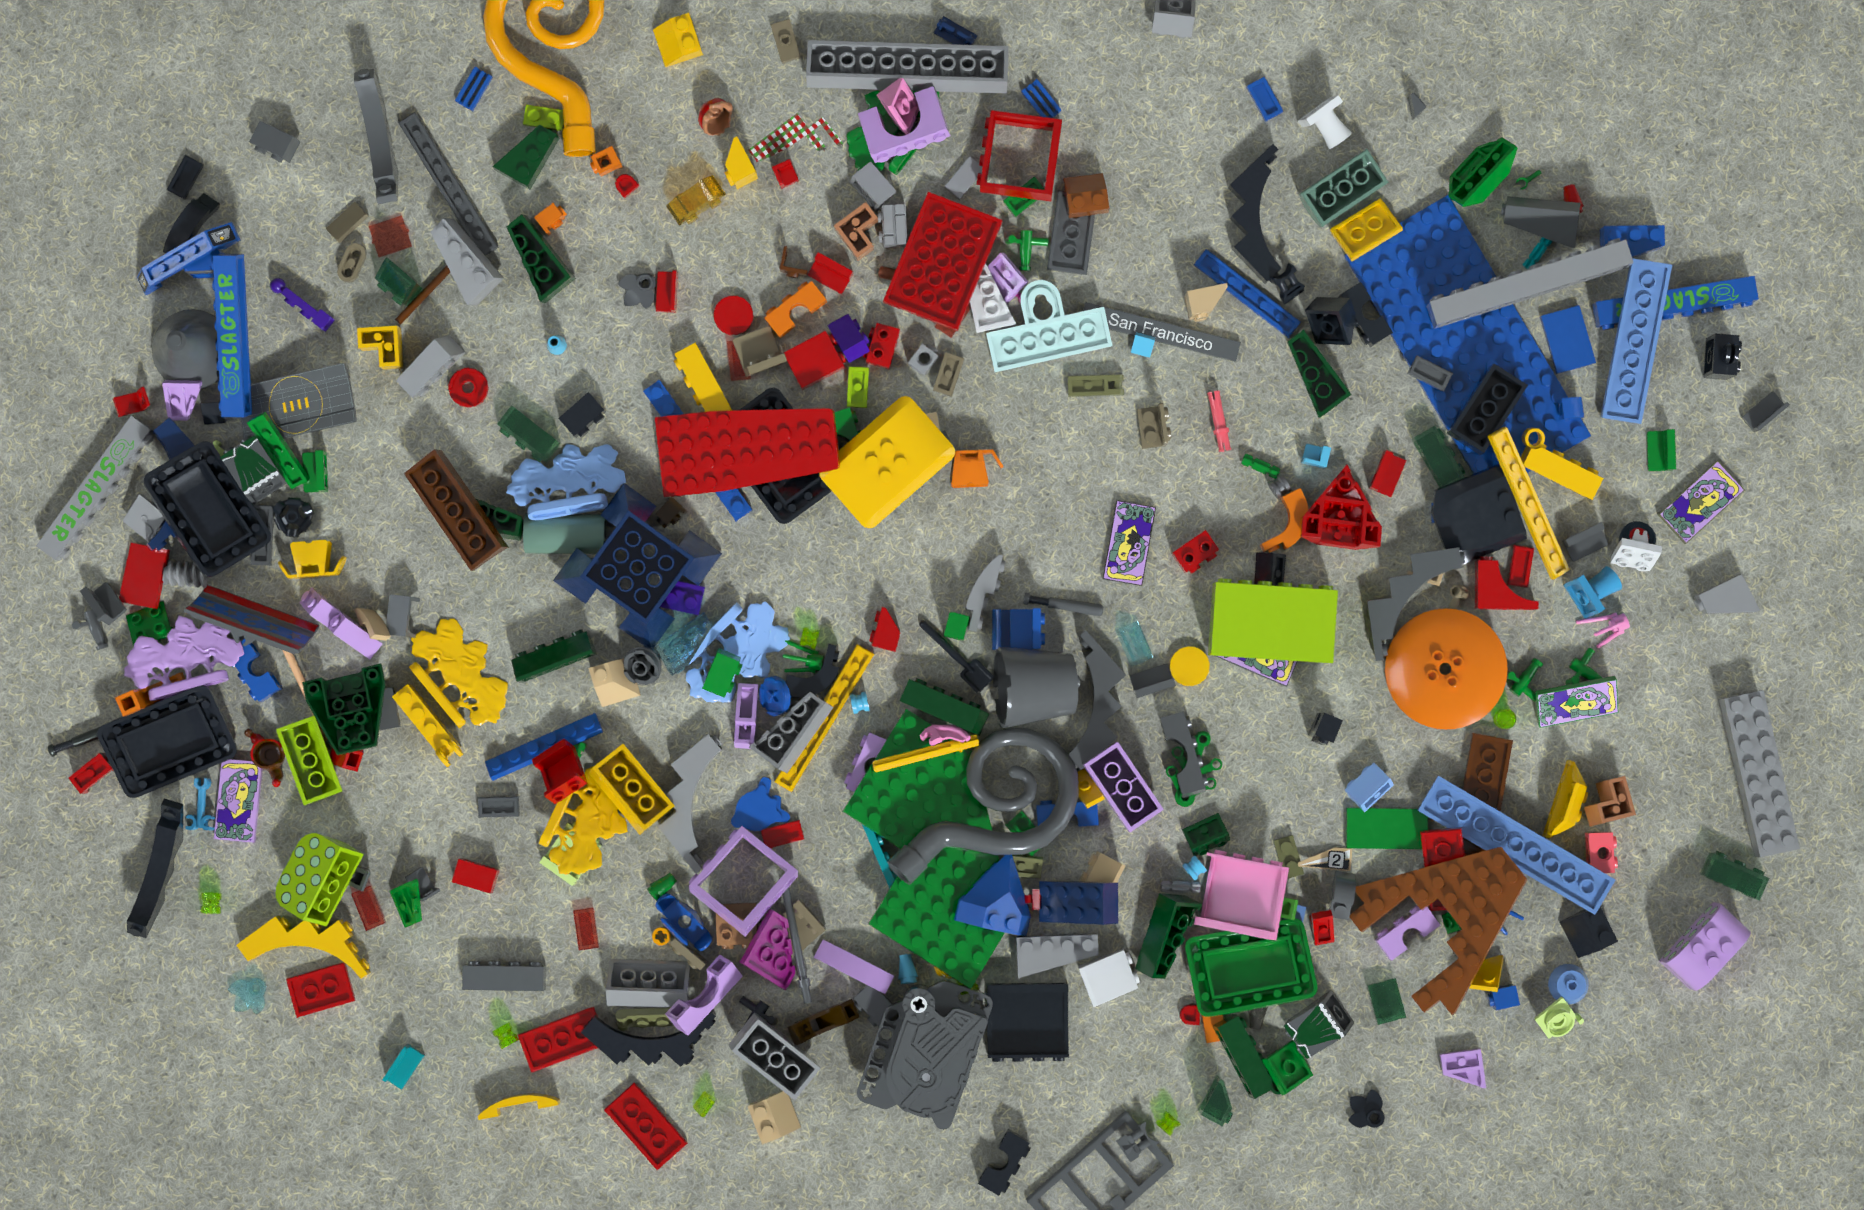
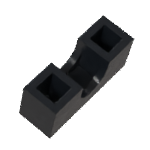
(1371, 330)
(1324, 728)
(997, 1178)

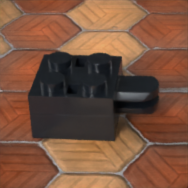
(1722, 356)

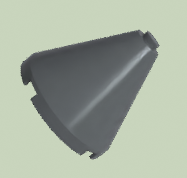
(187, 347)

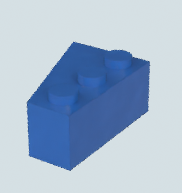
(1640, 238)

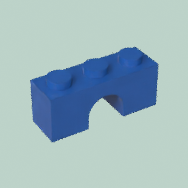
(260, 686)
(1084, 816)

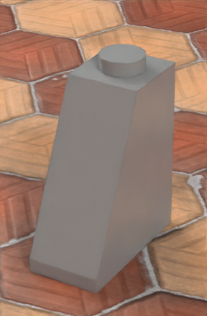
(1727, 597)

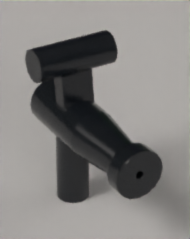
(759, 1009)

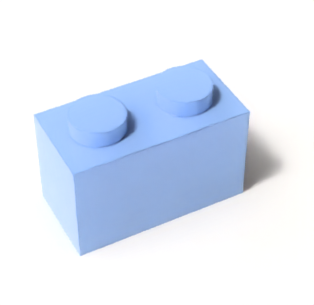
(1368, 786)

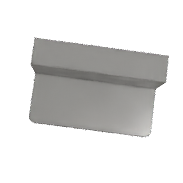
(872, 186)

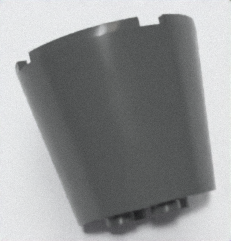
(1034, 685)

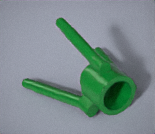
(812, 661)

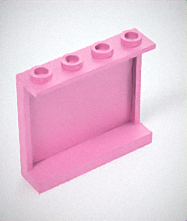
(1243, 895)

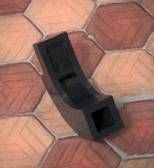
(190, 221)
(802, 686)

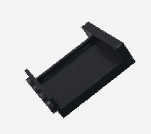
(1028, 1021)

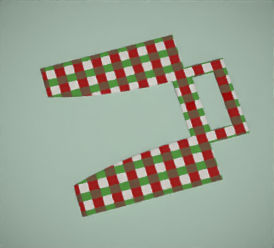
(788, 134)

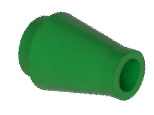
(661, 886)

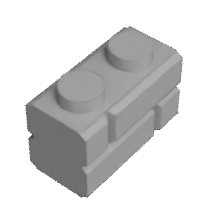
(894, 225)

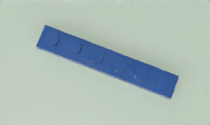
(523, 755)

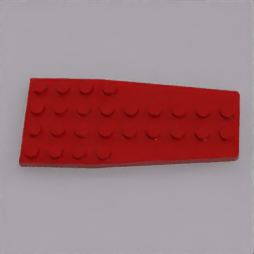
(743, 448)

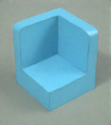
(1316, 455)

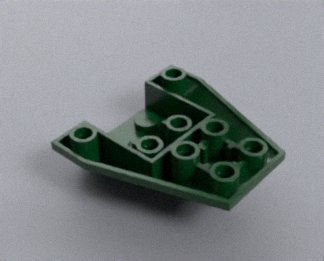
(348, 708)

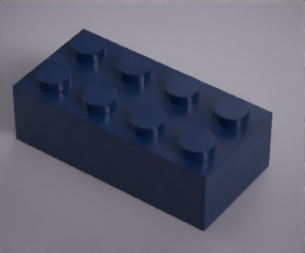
(1079, 902)

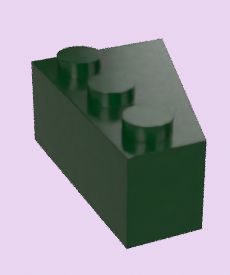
(528, 157)

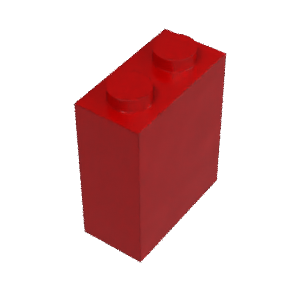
(815, 359)

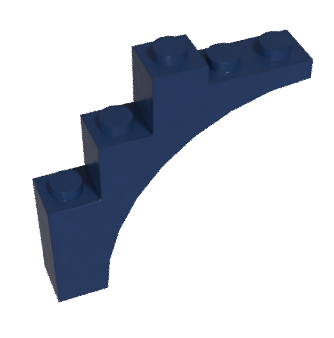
(174, 443)

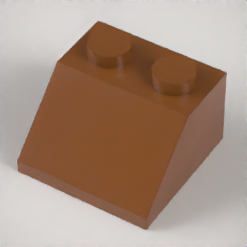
(1086, 195)

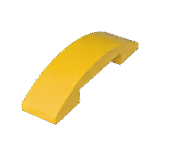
(542, 1101)

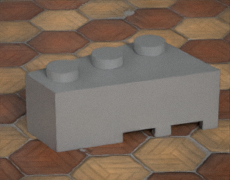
(430, 366)

